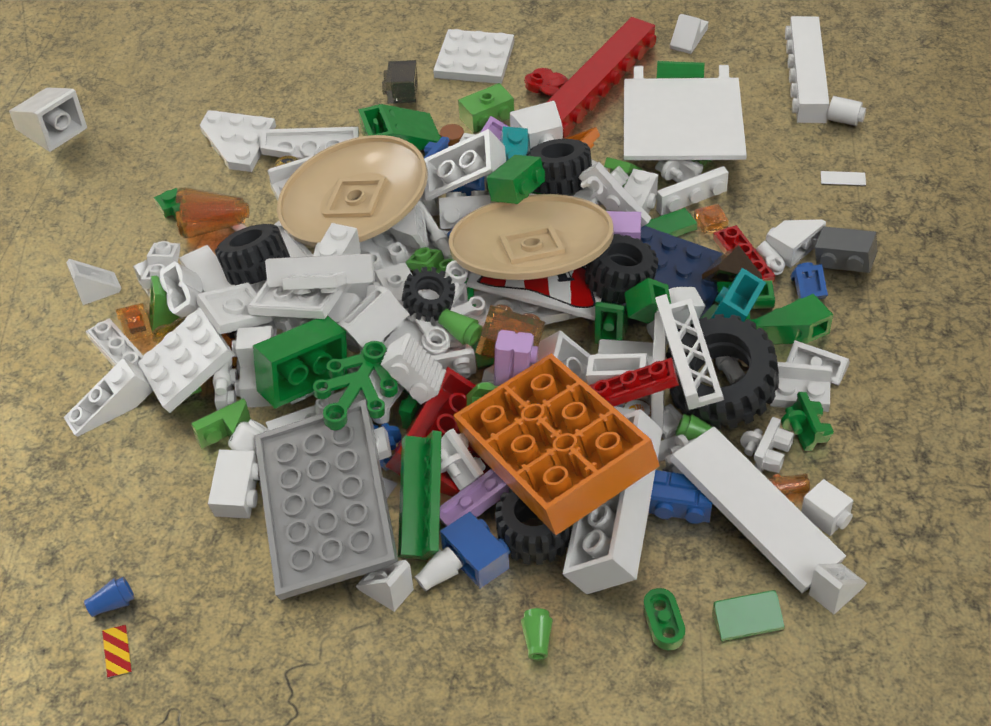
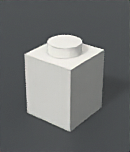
(827, 507)

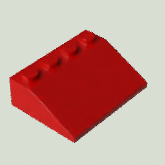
(438, 416)

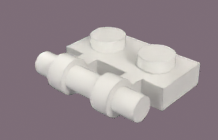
(223, 384)

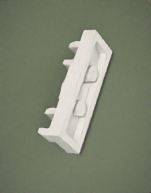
(610, 192)

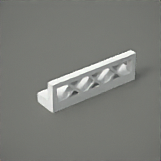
(678, 352)

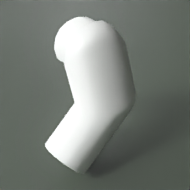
(771, 258)

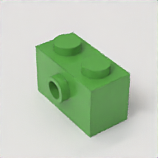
(479, 106)

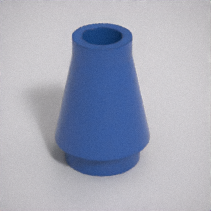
(110, 597)

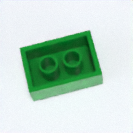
(296, 359)

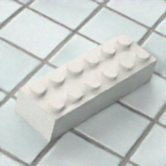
(609, 540)

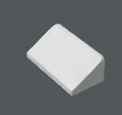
(810, 355)

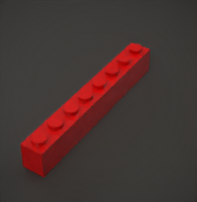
(603, 72)

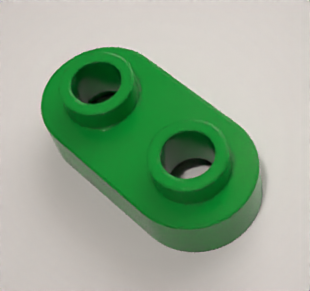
(664, 621)

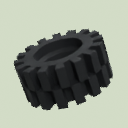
(432, 281)

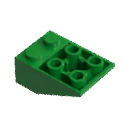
(399, 122)

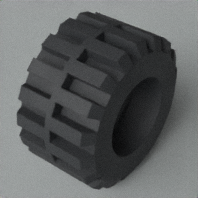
(563, 164)
(246, 250)
(621, 268)
(526, 541)

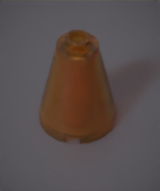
(208, 212)

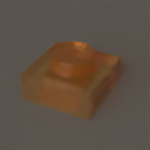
(711, 218)

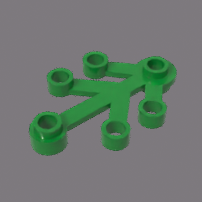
(369, 359)

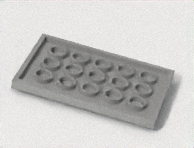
(324, 502)

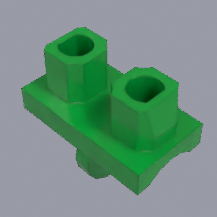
(804, 420)

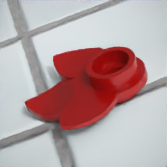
(544, 81)

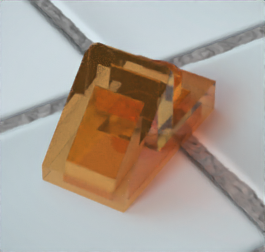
(135, 321)

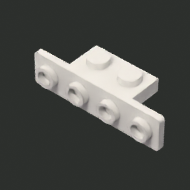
(320, 272)

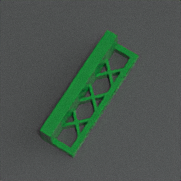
(420, 496)

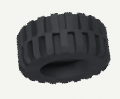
(751, 393)

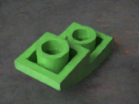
(428, 258)

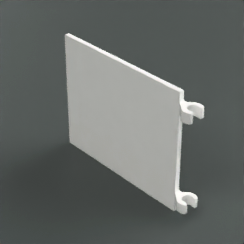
(683, 118)

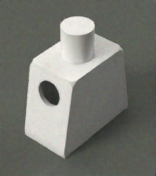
(541, 120)

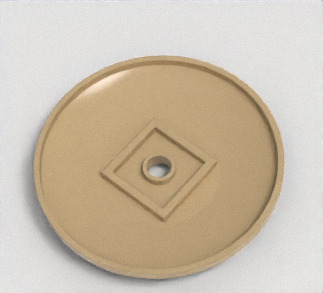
(353, 184)
(531, 238)

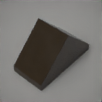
(729, 265)

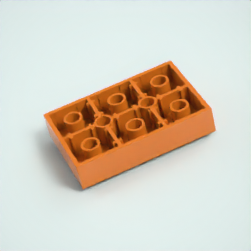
(556, 442)

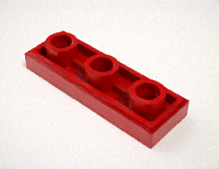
(732, 237)
(638, 382)

